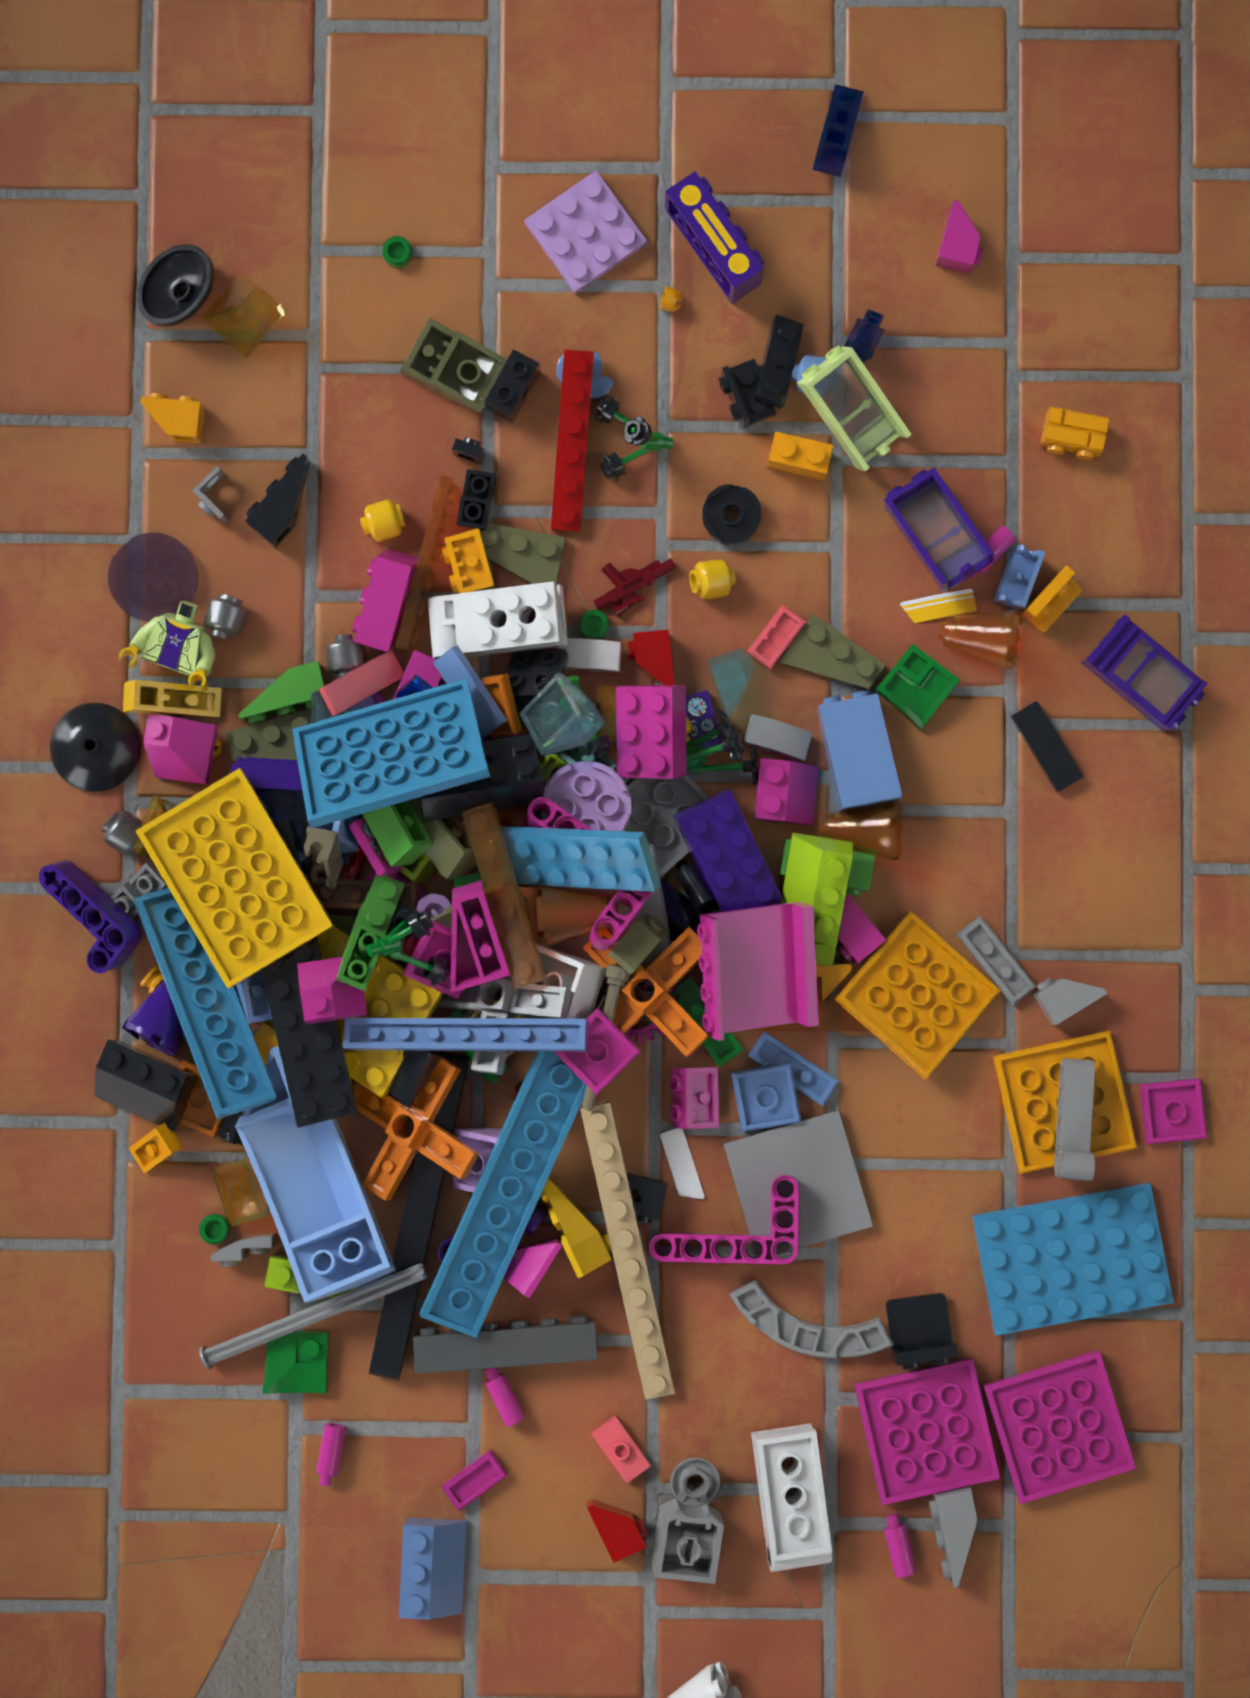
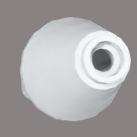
(708, 1683)

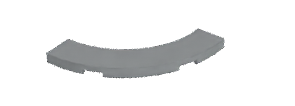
(807, 1336)

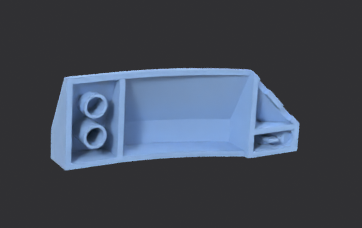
(313, 1195)

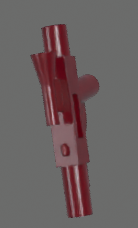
(630, 581)

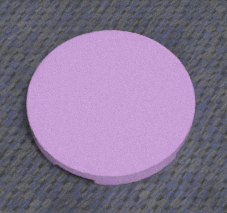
(591, 795)

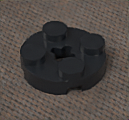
(725, 530)

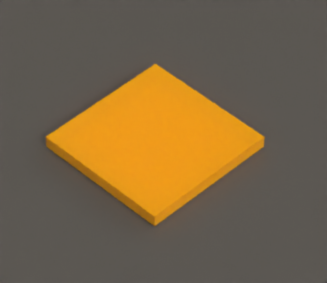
(917, 995)
(1030, 1098)

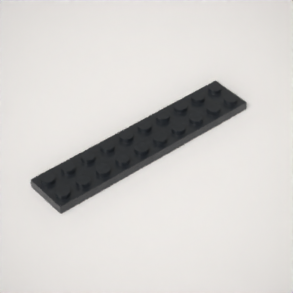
(312, 1052)

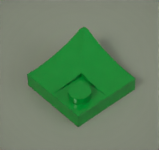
(917, 686)
(297, 1363)

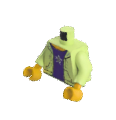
(175, 644)

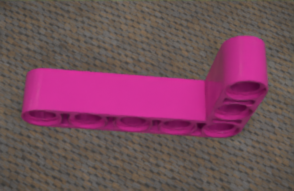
(609, 917)
(740, 1241)

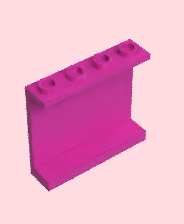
(758, 968)

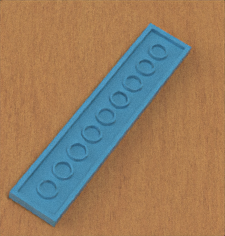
(505, 1195)

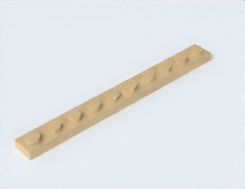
(628, 1250)

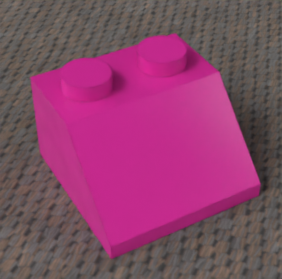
(785, 792)

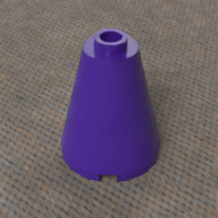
(156, 1022)

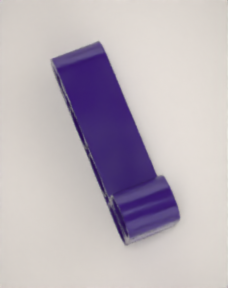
(64, 883)

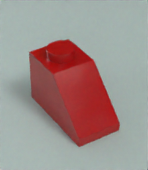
(653, 655)
(618, 1529)

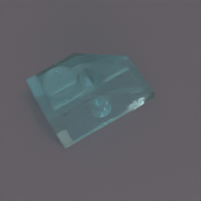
(731, 677)

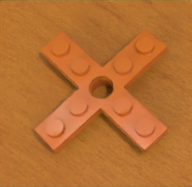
(662, 1007)
(426, 1137)

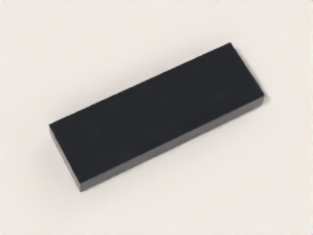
(1046, 746)

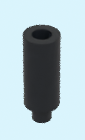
(695, 887)

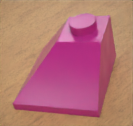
(180, 748)
(324, 996)
(531, 1264)

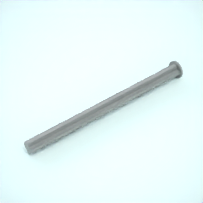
(312, 1315)

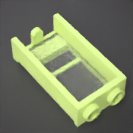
(852, 406)

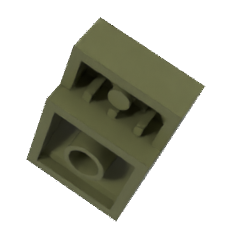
(453, 365)

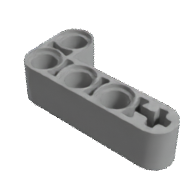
(1074, 1120)

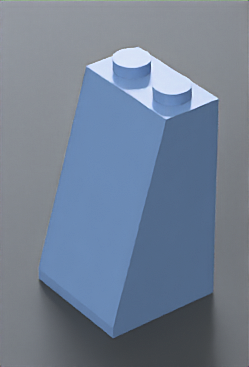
(858, 751)

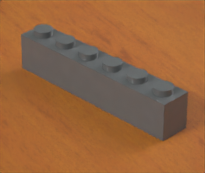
(506, 1345)

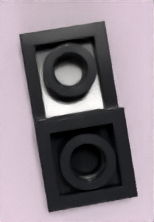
(476, 499)

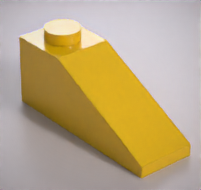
(171, 699)

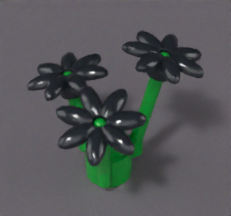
(698, 755)

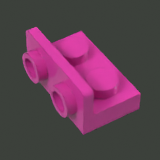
(695, 1098)

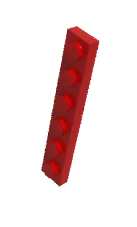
(572, 440)

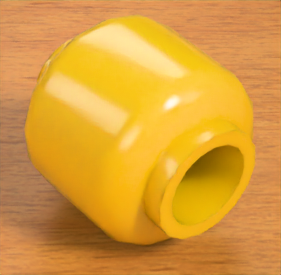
(383, 520)
(712, 579)

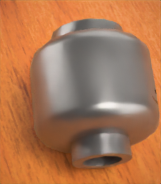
(225, 616)
(344, 655)
(121, 831)

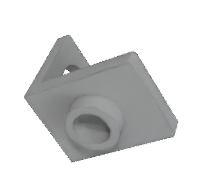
(203, 487)

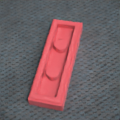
(361, 682)

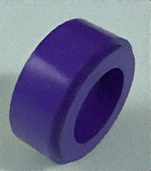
(536, 1219)

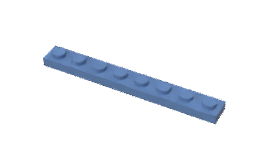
(465, 1034)

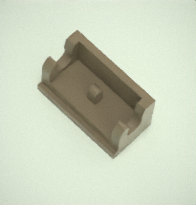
(325, 853)

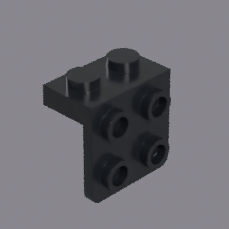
(531, 671)
(920, 1330)

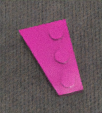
(384, 599)
(475, 942)

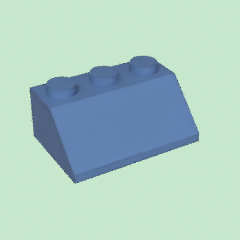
(432, 1568)

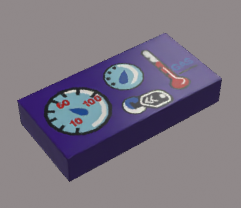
(702, 716)

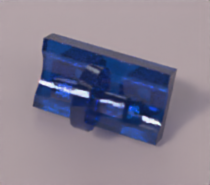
(866, 335)

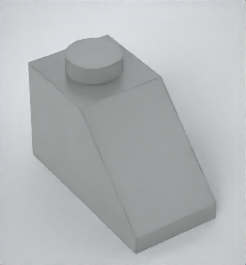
(1064, 998)

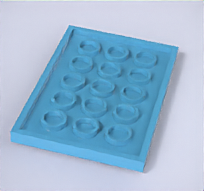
(389, 753)
(1072, 1258)

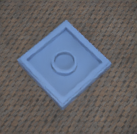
(766, 1096)

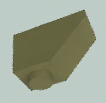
(638, 942)

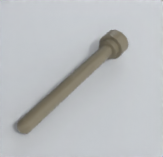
(616, 978)

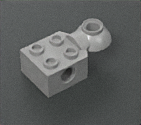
(688, 1526)

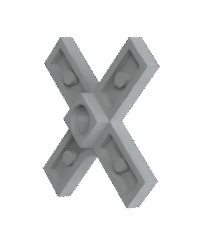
(529, 1001)

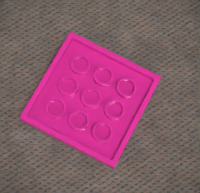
(1059, 1426)
(926, 1431)

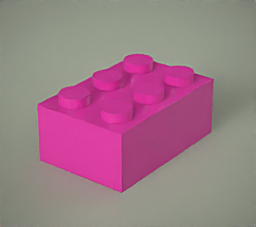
(651, 731)

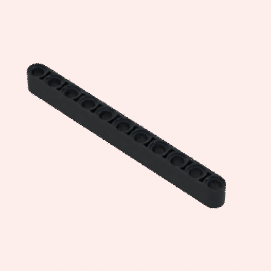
(414, 1241)

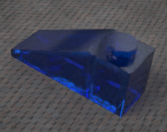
(837, 130)

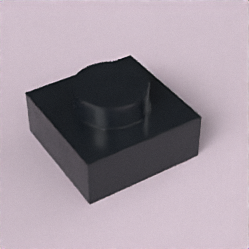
(469, 450)

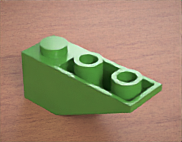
(288, 692)

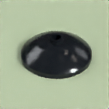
(175, 285)
(114, 753)

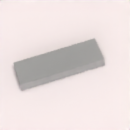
(996, 960)

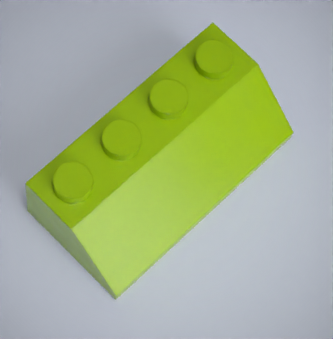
(819, 877)

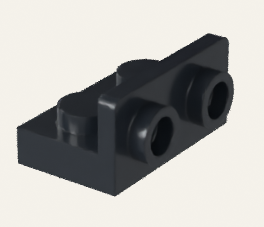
(741, 385)

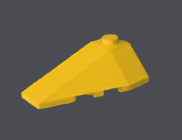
(580, 1236)

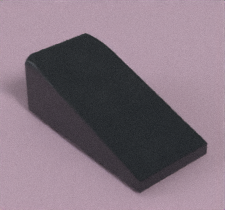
(413, 1075)

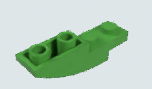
(369, 926)

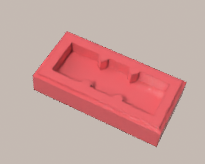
(776, 637)
(621, 1449)

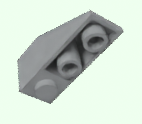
(957, 1525)

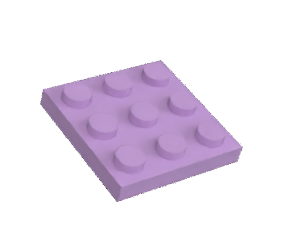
(585, 232)

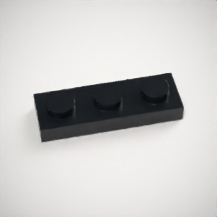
(778, 361)

